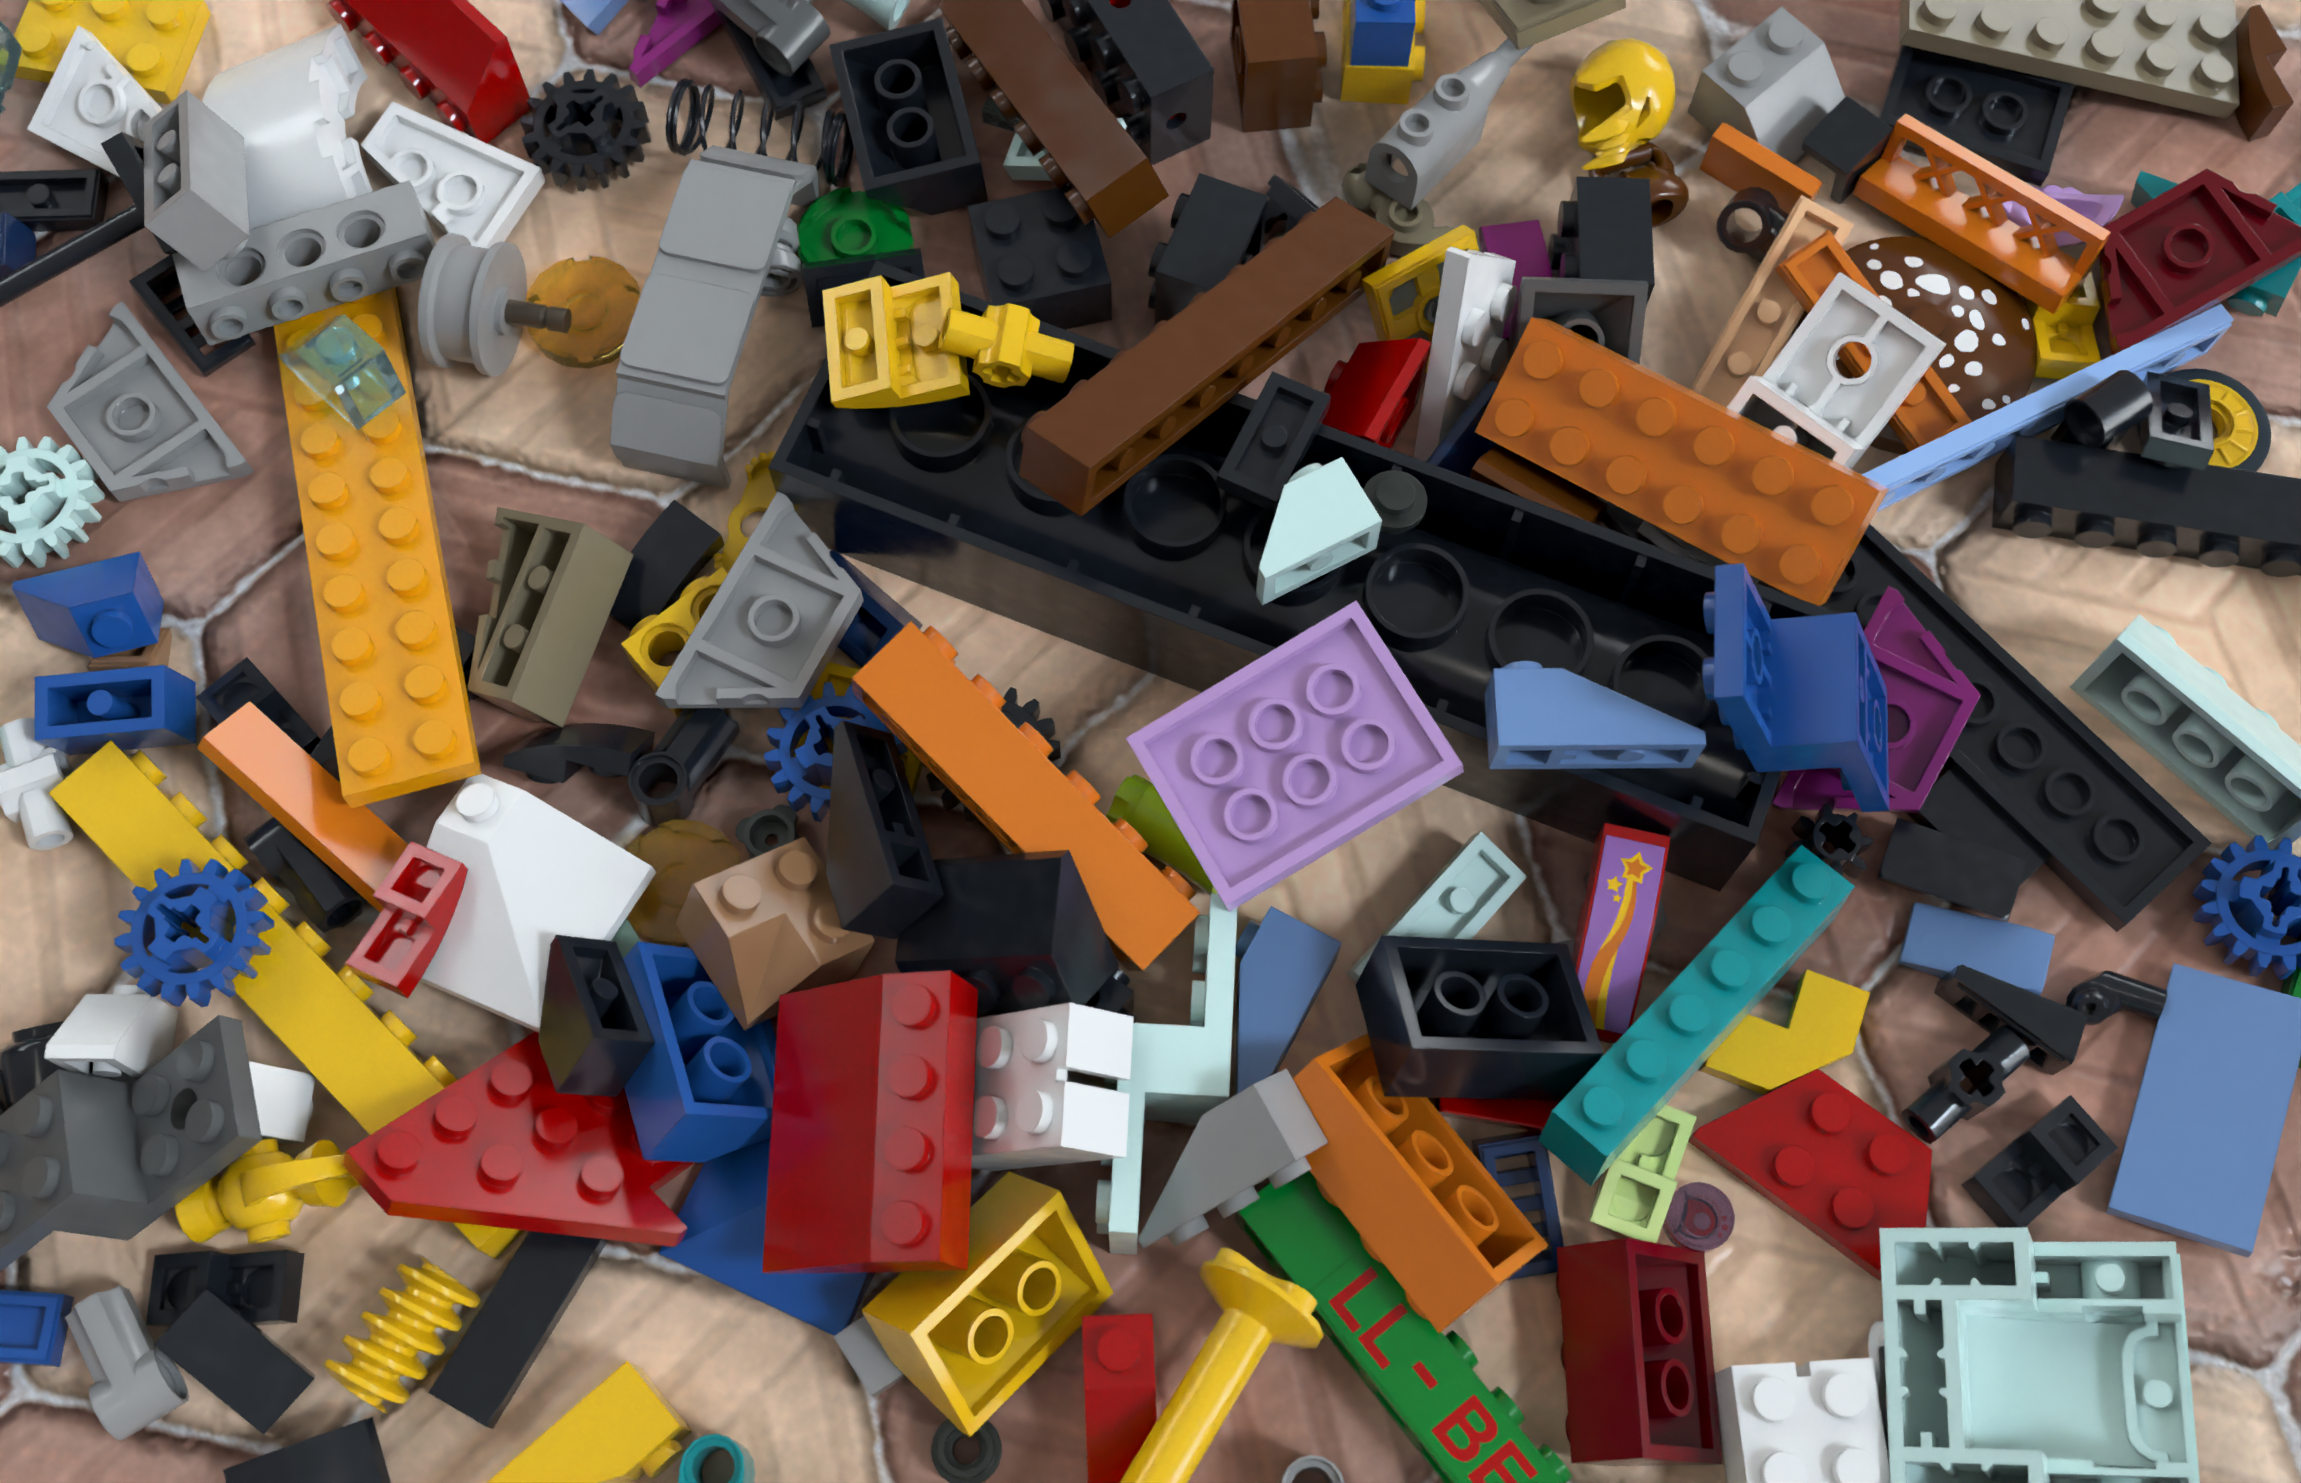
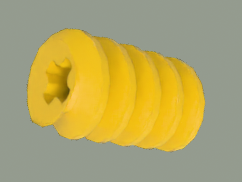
(401, 1334)

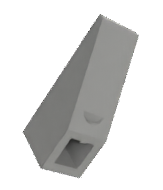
(1232, 1149)

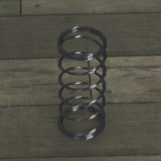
(830, 132)

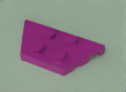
(1925, 716)

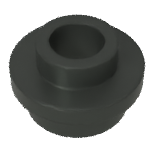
(976, 1472)

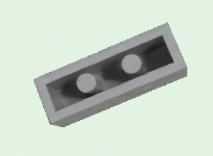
(195, 182)

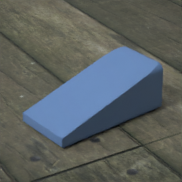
(1946, 938)

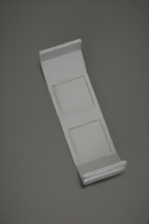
(700, 310)

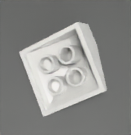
(524, 884)

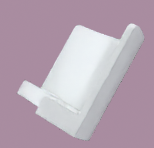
(293, 125)

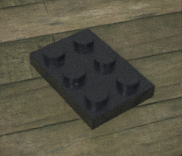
(1983, 107)

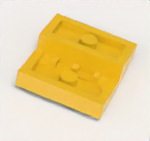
(887, 343)

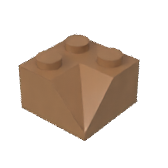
(770, 931)

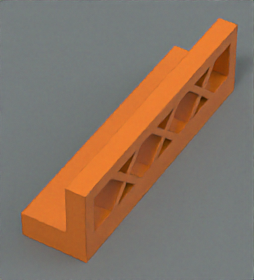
(1977, 225)

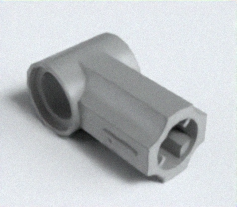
(130, 1373)

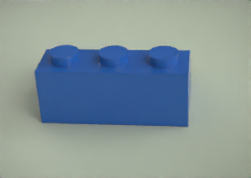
(705, 1077)

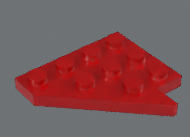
(520, 1158)

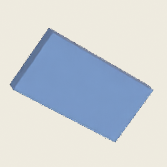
(2210, 1111)

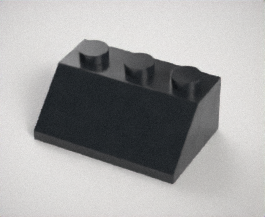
(909, 119)
(1013, 931)

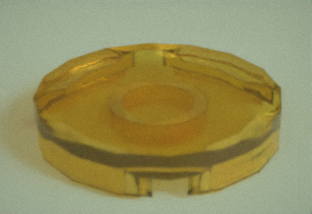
(601, 306)
(680, 855)

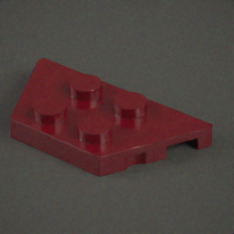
(2188, 255)

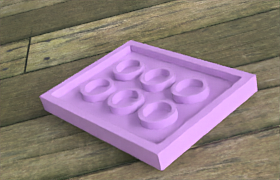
(1294, 755)

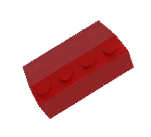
(872, 1126)

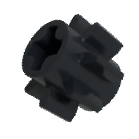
(1840, 832)

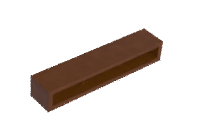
(1055, 110)

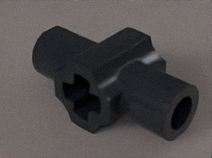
(1985, 1068)

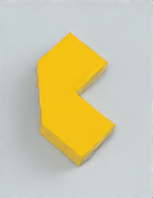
(1816, 1035)

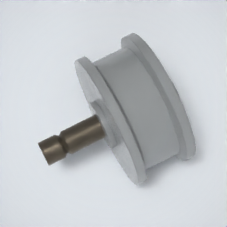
(477, 306)

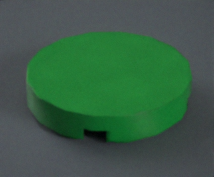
(851, 226)

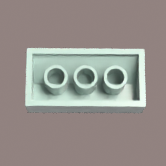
(2199, 730)

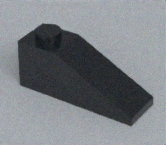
(875, 838)

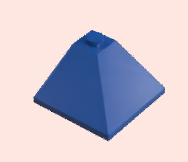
(727, 1244)

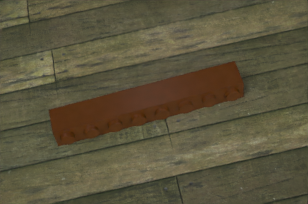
(1201, 356)

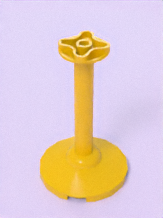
(1254, 1314)

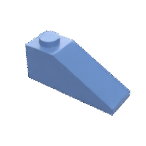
(1569, 722)
(1276, 987)

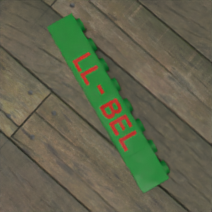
(1399, 1356)

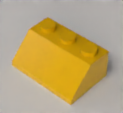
(989, 1328)

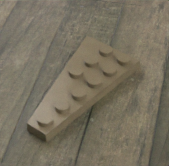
(2133, 48)

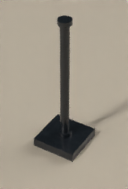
(128, 160)

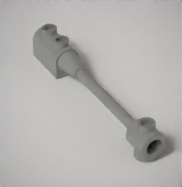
(1439, 128)

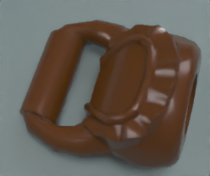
(1667, 190)

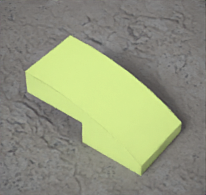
(1641, 1181)

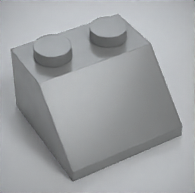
(1770, 86)

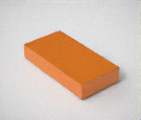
(1746, 163)

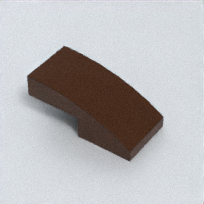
(2261, 90)

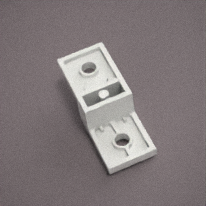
(1809, 397)

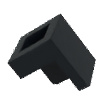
(1847, 144)

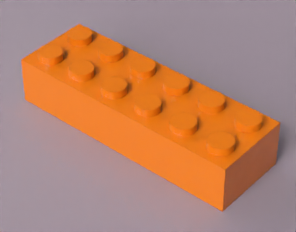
(1680, 461)
(1019, 792)

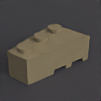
(544, 614)

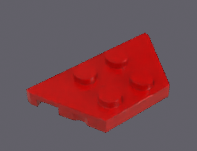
(1826, 1163)

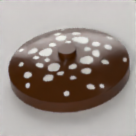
(1982, 321)

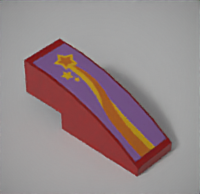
(1618, 924)

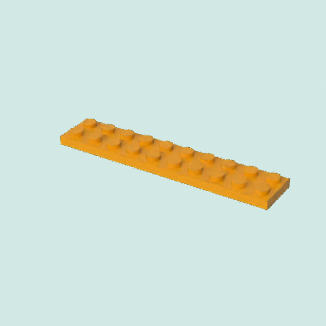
(378, 578)

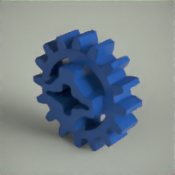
(812, 763)
(2243, 916)
(166, 955)

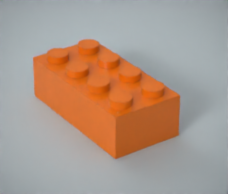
(1411, 1188)

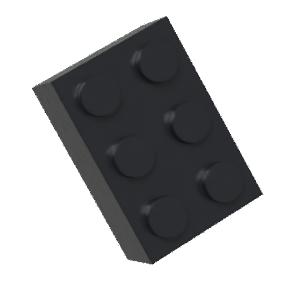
(1476, 1019)

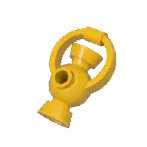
(266, 1192)

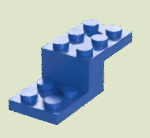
(1797, 689)

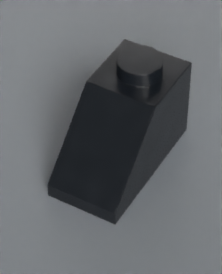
(591, 1018)

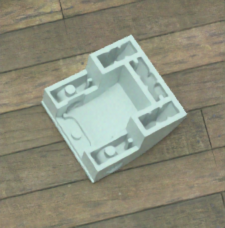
(2034, 1359)

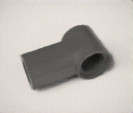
(781, 29)

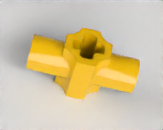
(1006, 345)

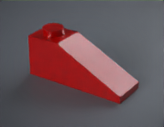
(1117, 1391)

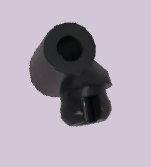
(2111, 992)

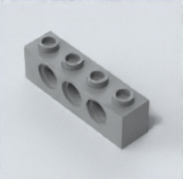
(310, 264)

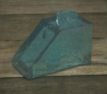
(345, 369)

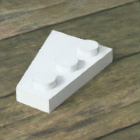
(91, 101)
(456, 177)

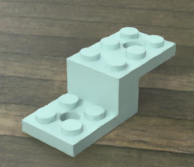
(1174, 1072)

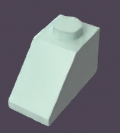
(1316, 528)

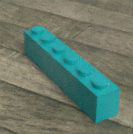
(1694, 1015)

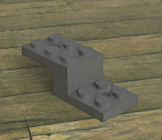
(119, 1153)

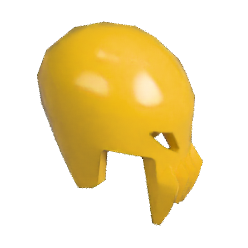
(1621, 99)

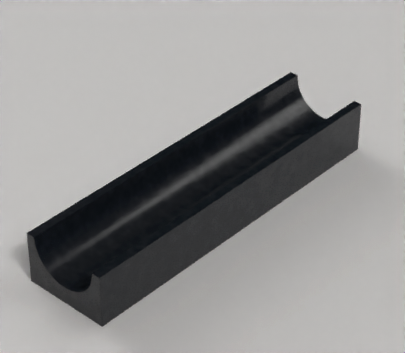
(1172, 574)

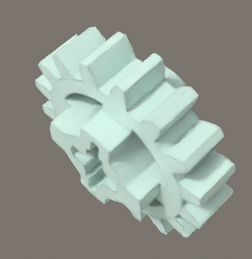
(40, 505)

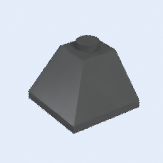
(1594, 308)

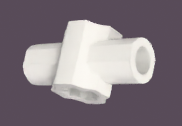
(27, 779)

